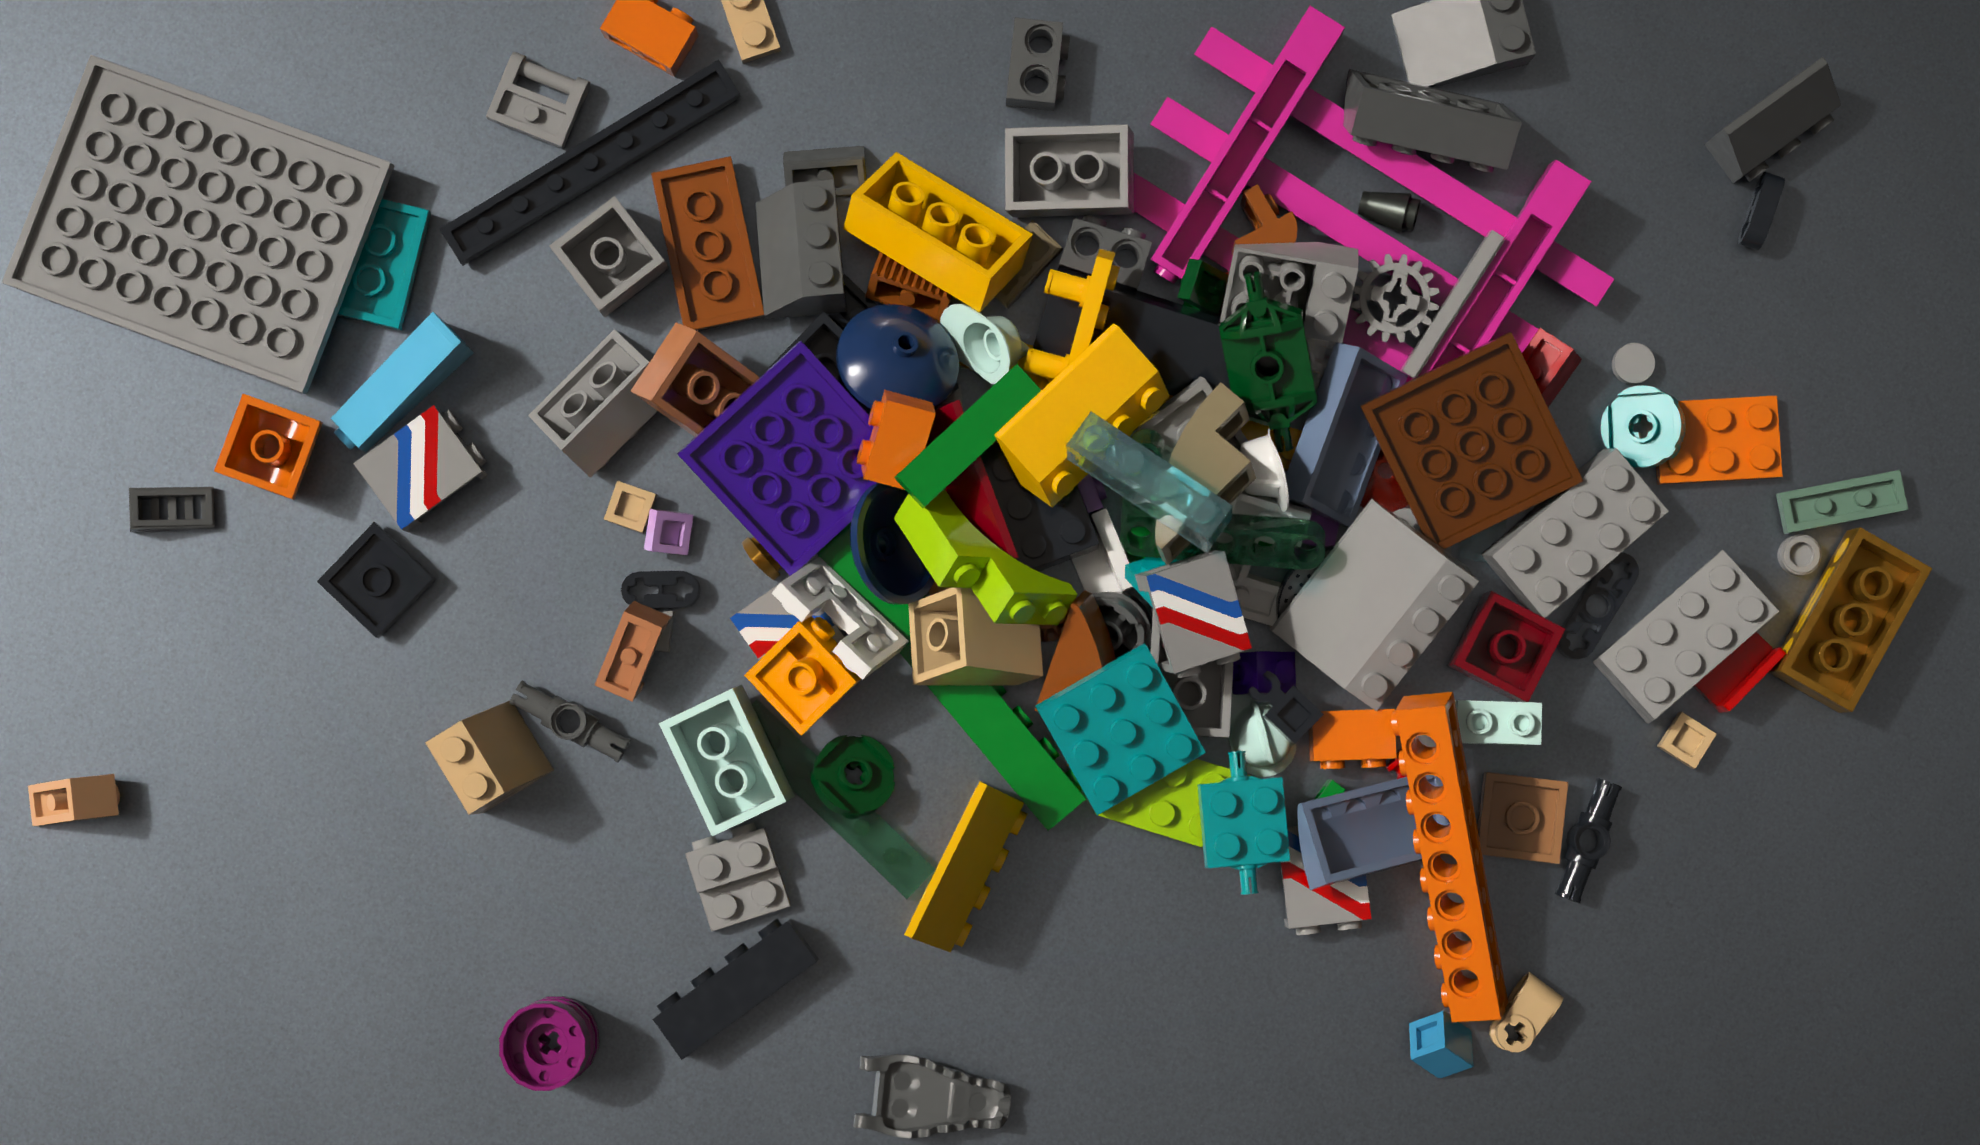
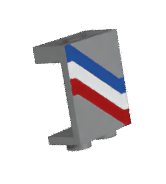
(421, 466)
(1196, 612)
(767, 622)
(1307, 909)

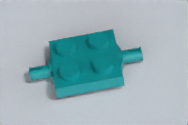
(1243, 822)

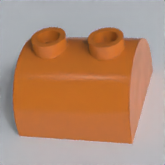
(268, 446)

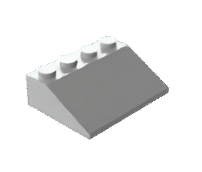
(1375, 604)

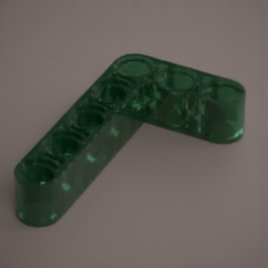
(1243, 529)

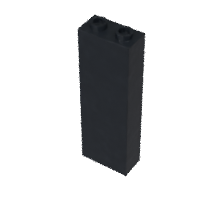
(1171, 336)

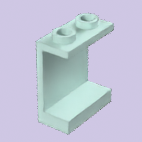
(1499, 722)

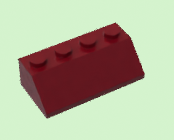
(973, 489)

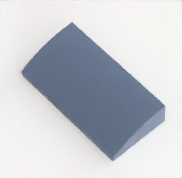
(1336, 441)
(1358, 832)

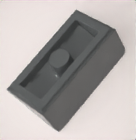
(842, 164)

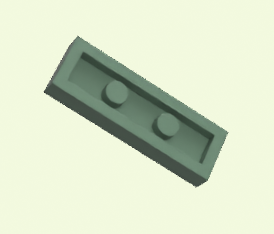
(1842, 501)

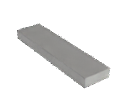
(1452, 304)

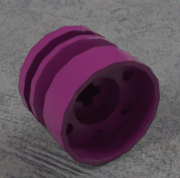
(526, 1048)

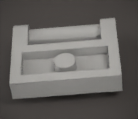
(533, 112)

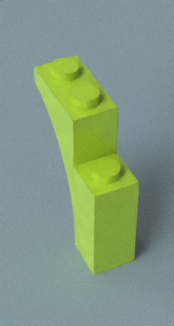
(965, 558)

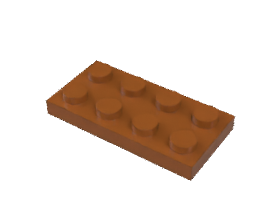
(708, 244)

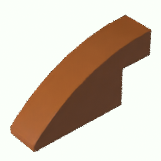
(1081, 647)

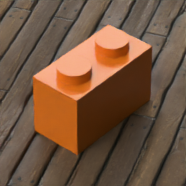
(651, 32)
(897, 436)
(1352, 736)

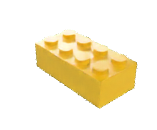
(937, 231)

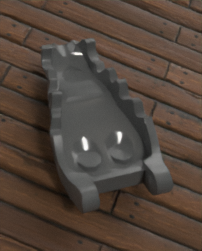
(925, 1098)

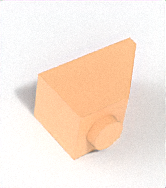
(73, 799)

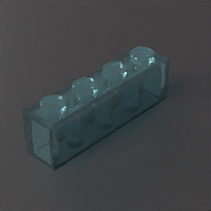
(1149, 482)

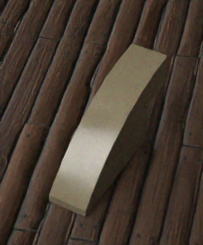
(1209, 458)

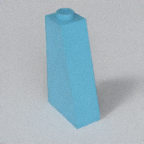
(400, 383)

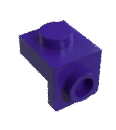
(1252, 665)

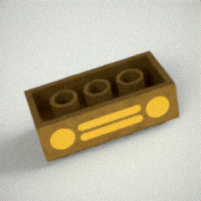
(1850, 620)

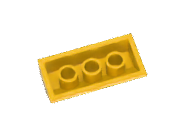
(1106, 379)

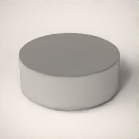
(1633, 363)
(1799, 555)

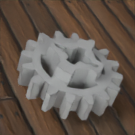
(1413, 302)

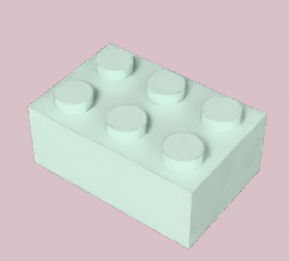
(727, 760)

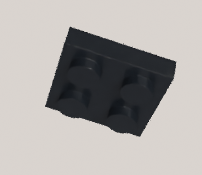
(376, 580)

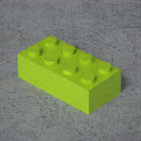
(1170, 803)

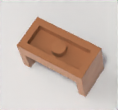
(631, 650)

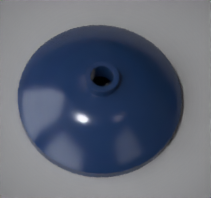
(874, 362)
(882, 550)

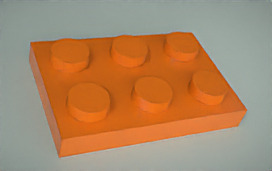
(1726, 442)

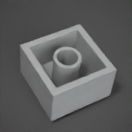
(609, 256)

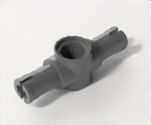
(550, 712)

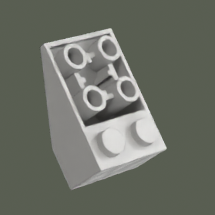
(1302, 275)

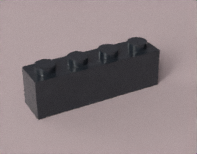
(736, 988)

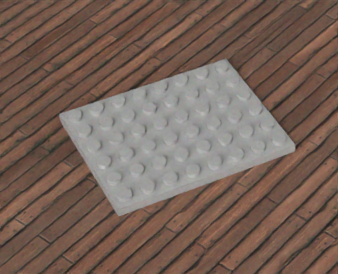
(198, 224)

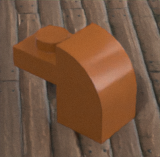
(1263, 216)

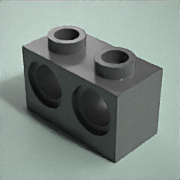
(1027, 64)
(1108, 240)

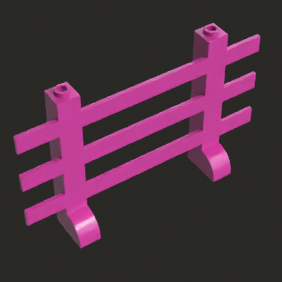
(1241, 162)

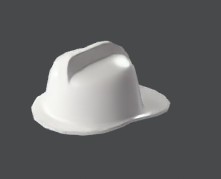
(1268, 470)

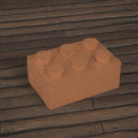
(692, 379)

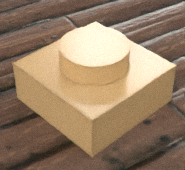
(630, 507)
(1686, 740)

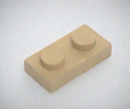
(751, 28)

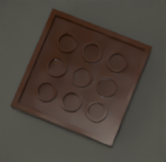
(1471, 442)

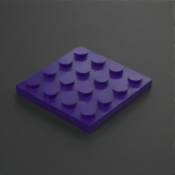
(787, 458)

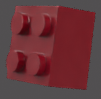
(1506, 647)

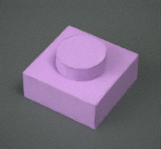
(668, 532)

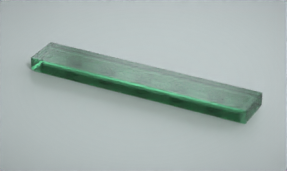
(868, 834)

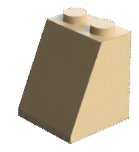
(963, 646)
(489, 757)

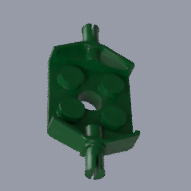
(1276, 331)

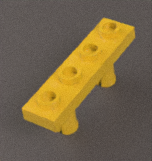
(1090, 295)

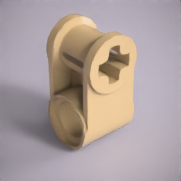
(1528, 1007)

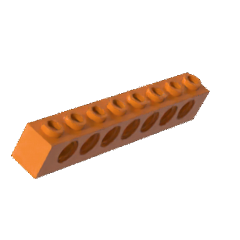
(1437, 717)

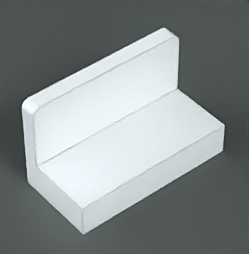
(1105, 567)

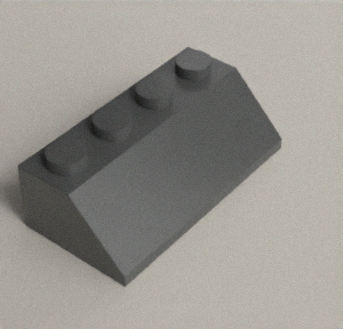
(1429, 121)

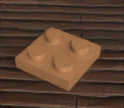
(1522, 817)

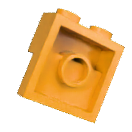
(803, 674)

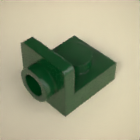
(1203, 286)

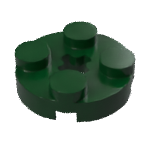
(831, 781)

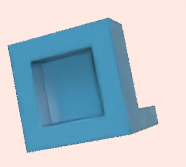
(1441, 1045)

